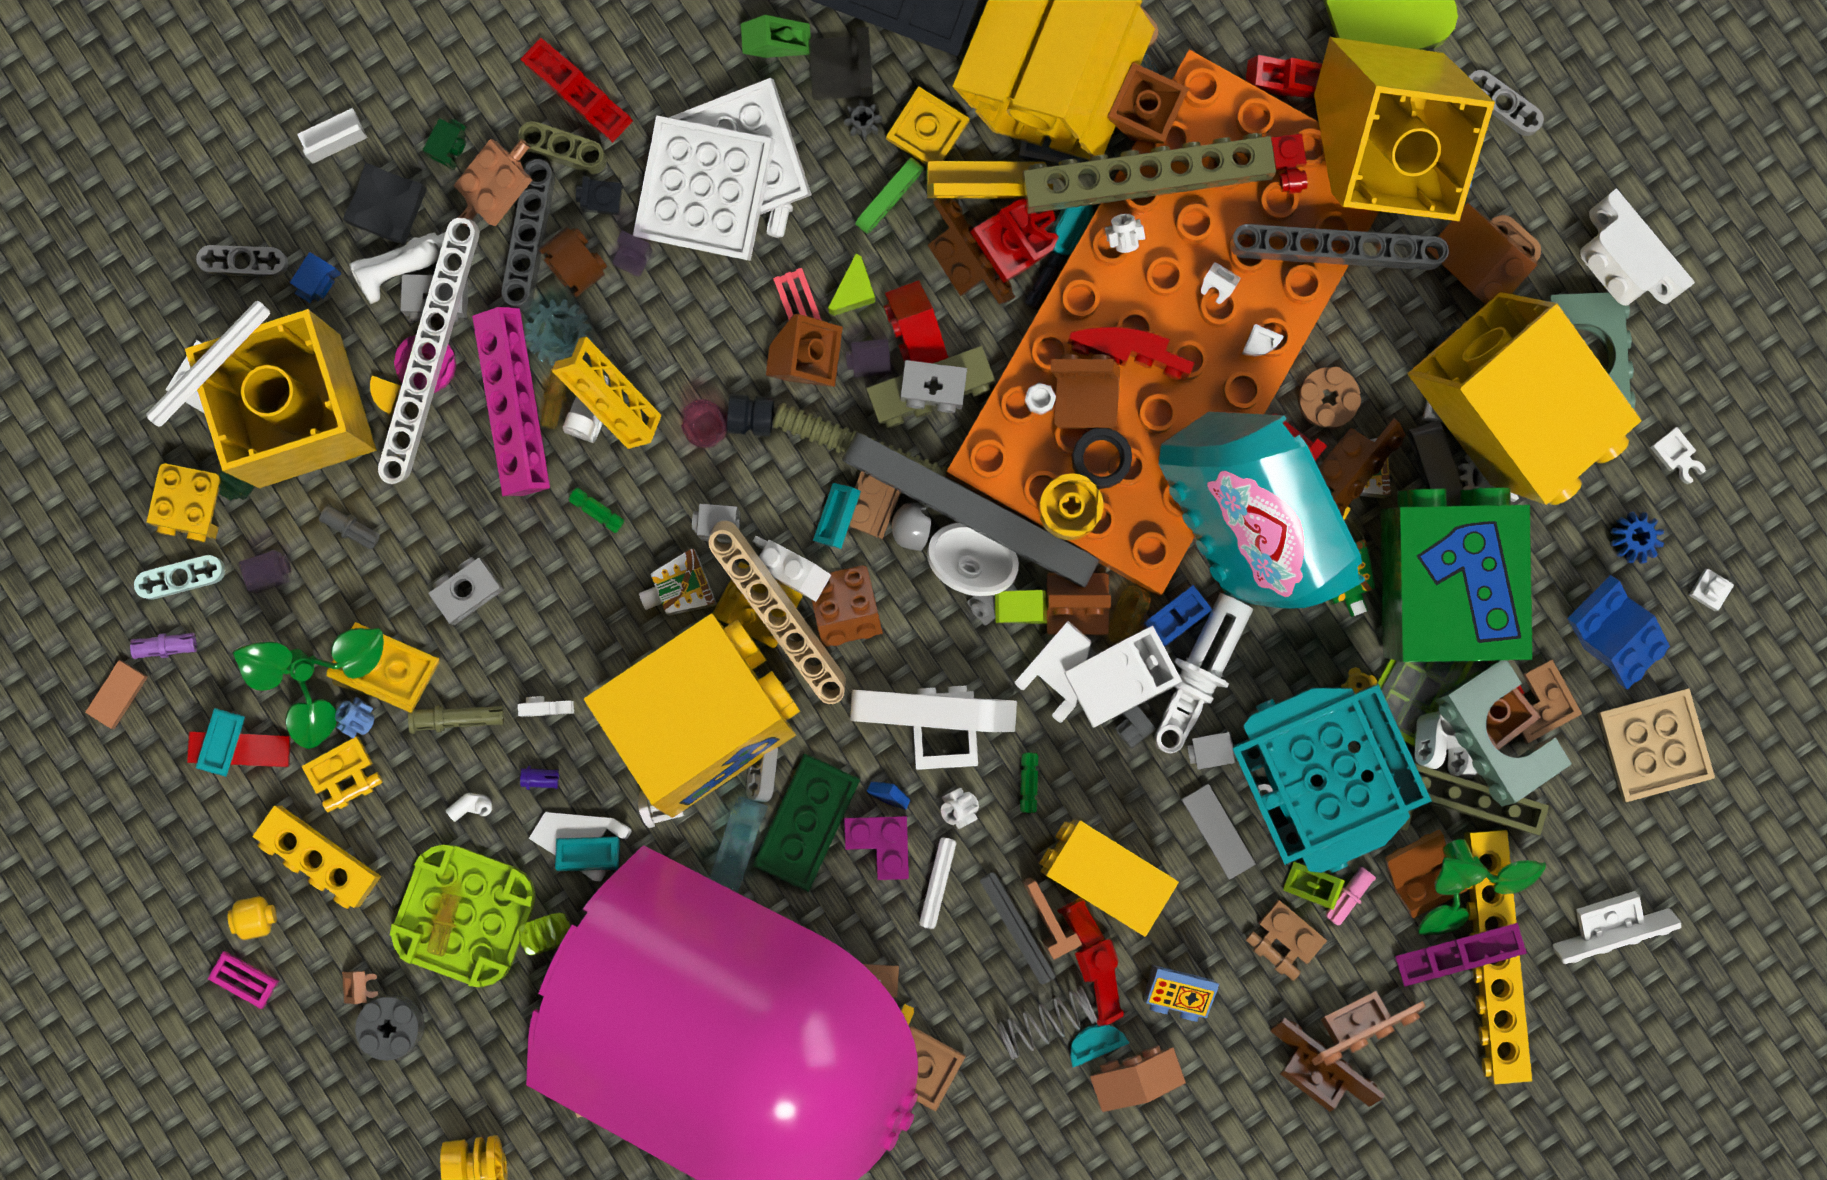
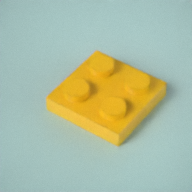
(927, 127)

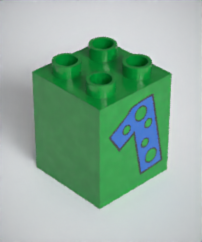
(1456, 577)

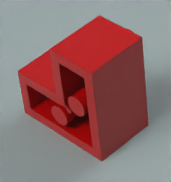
(916, 323)

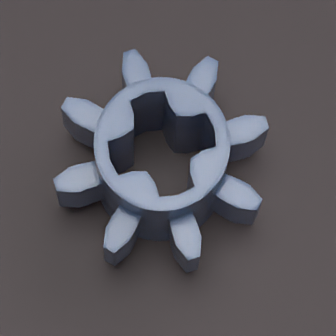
(354, 717)

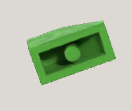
(775, 37)

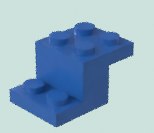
(1619, 632)

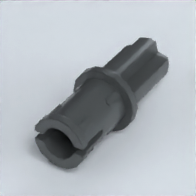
(349, 527)

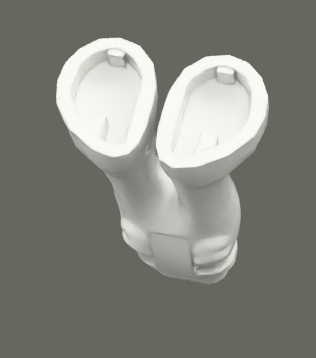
(413, 256)

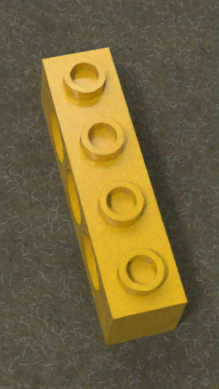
(359, 876)

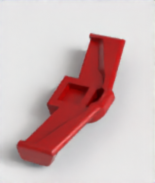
(1096, 960)

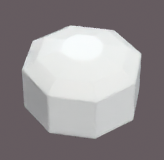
(1040, 398)

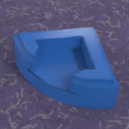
(889, 794)

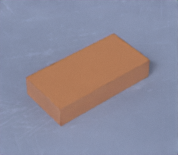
(116, 694)

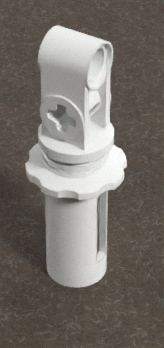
(1198, 683)

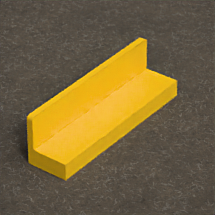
(977, 179)

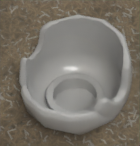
(911, 526)

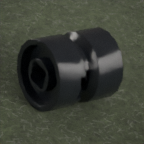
(750, 415)

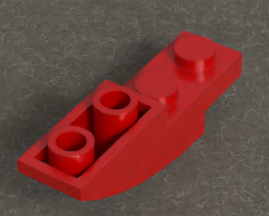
(1121, 342)

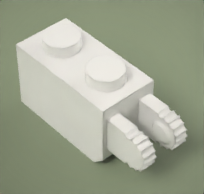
(792, 569)

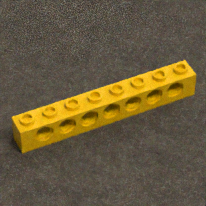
(1517, 1064)

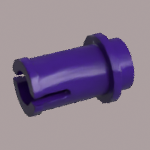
(539, 778)

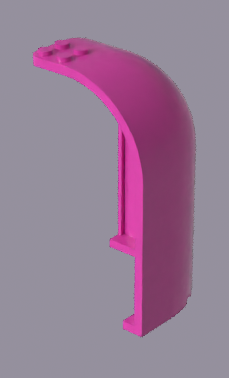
(720, 1033)

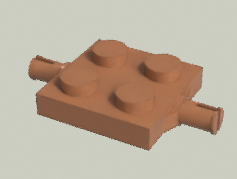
(493, 181)

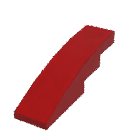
(576, 90)

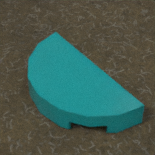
(1095, 1042)

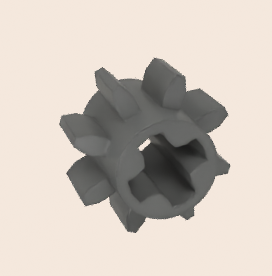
(854, 121)

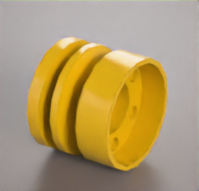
(485, 1162)

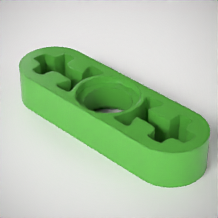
(889, 195)

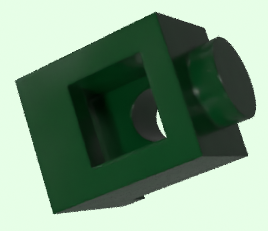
(446, 142)

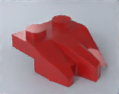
(1015, 239)

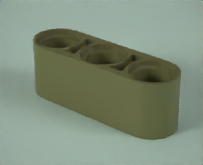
(573, 157)

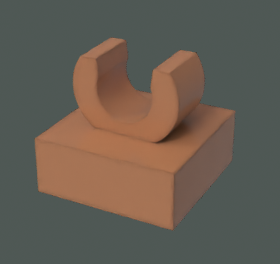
(355, 987)

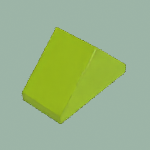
(854, 289)
(1021, 607)
(1313, 886)

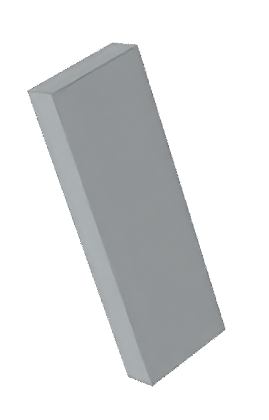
(1218, 831)

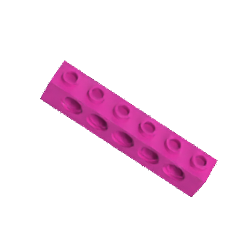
(511, 401)

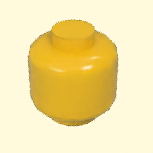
(251, 918)

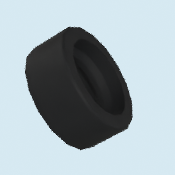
(1110, 436)

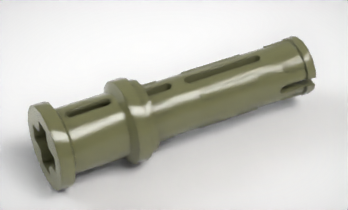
(441, 718)

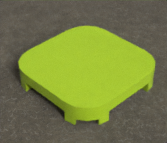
(1394, 22)
(487, 921)

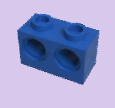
(1179, 615)

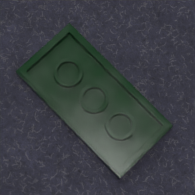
(806, 822)

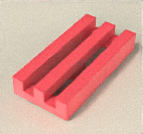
(788, 277)

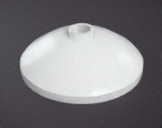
(971, 561)

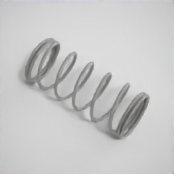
(1083, 1001)

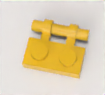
(335, 766)

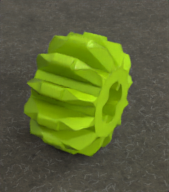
(543, 933)

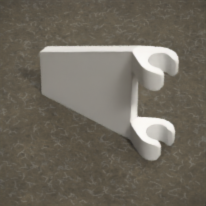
(1061, 654)
(576, 826)

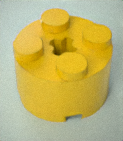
(1085, 495)

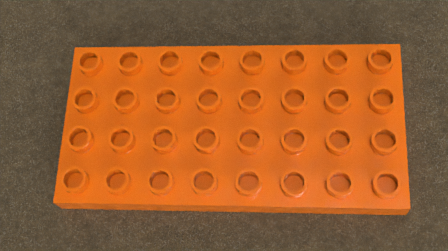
(1158, 291)

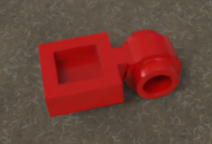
(1290, 155)

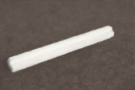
(208, 363)

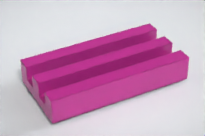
(266, 992)

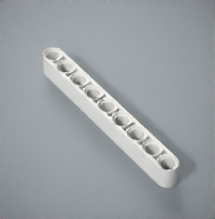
(417, 361)

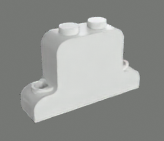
(1630, 256)

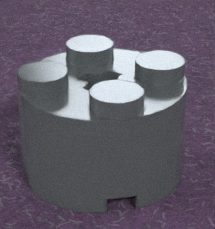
(376, 1039)

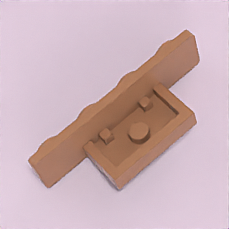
(1360, 1021)

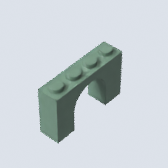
(1607, 320)
(1467, 711)

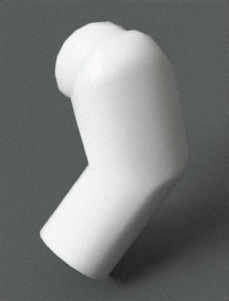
(471, 803)

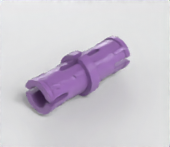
(163, 645)

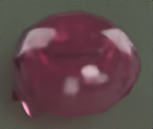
(704, 423)

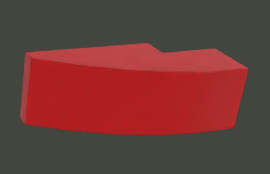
(1284, 77)
(250, 749)

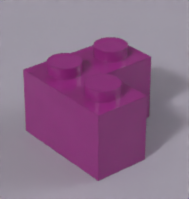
(887, 836)

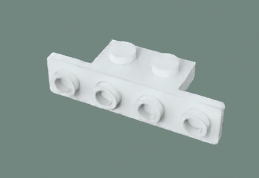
(1614, 925)

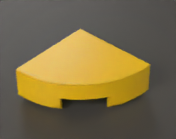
(384, 394)

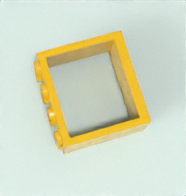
(1108, 876)

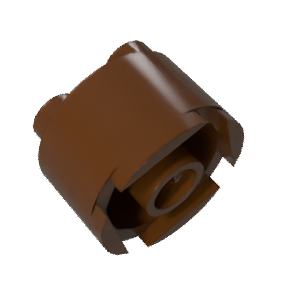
(572, 260)

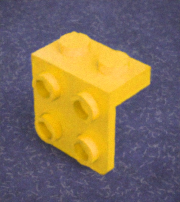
(184, 502)

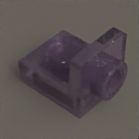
(632, 254)

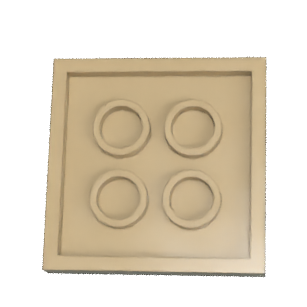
(1656, 745)

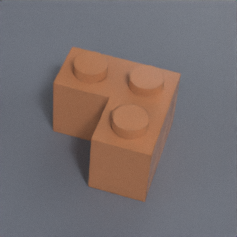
(1137, 1079)

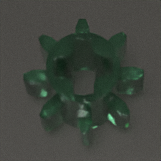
(233, 487)

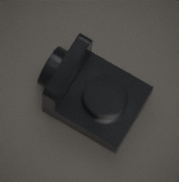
(599, 196)

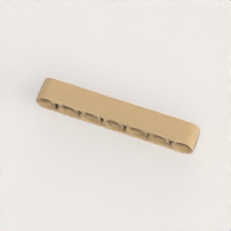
(778, 626)

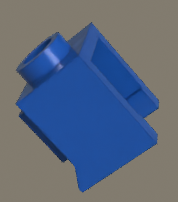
(314, 278)

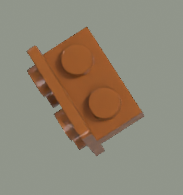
(1081, 606)

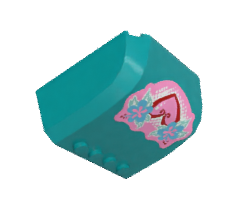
(1260, 510)

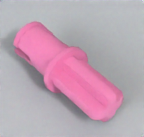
(1350, 895)

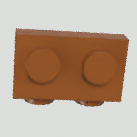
(1086, 392)
(847, 608)

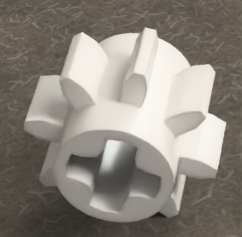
(1125, 233)
(959, 808)

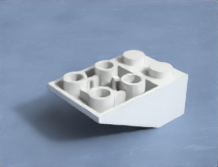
(1123, 676)

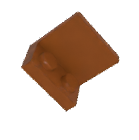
(1415, 873)

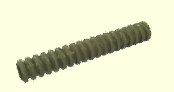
(830, 434)

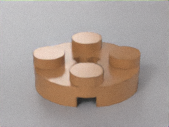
(1335, 381)

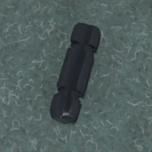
(1045, 281)

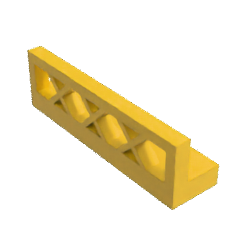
(607, 401)

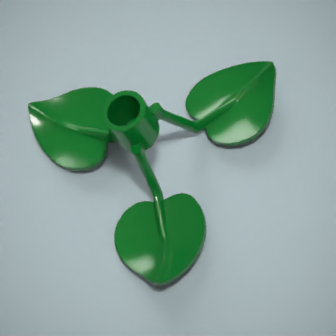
(266, 662)
(1462, 871)

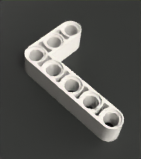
(933, 711)

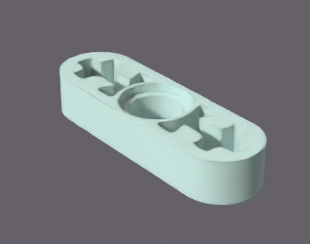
(160, 590)

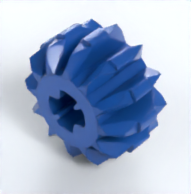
(1637, 526)

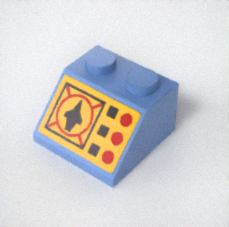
(1180, 992)

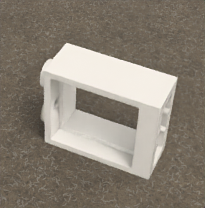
(945, 761)

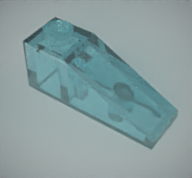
(738, 843)

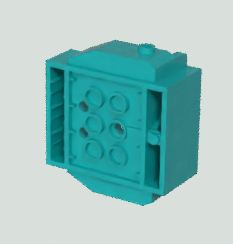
(1311, 738)

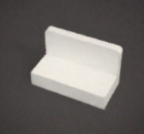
(332, 136)

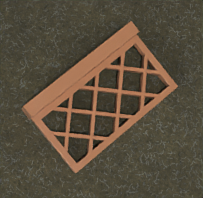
(1061, 940)

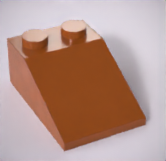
(1484, 256)

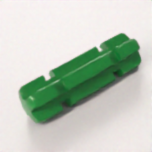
(596, 510)
(1029, 782)

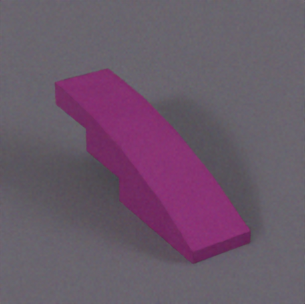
(1461, 954)

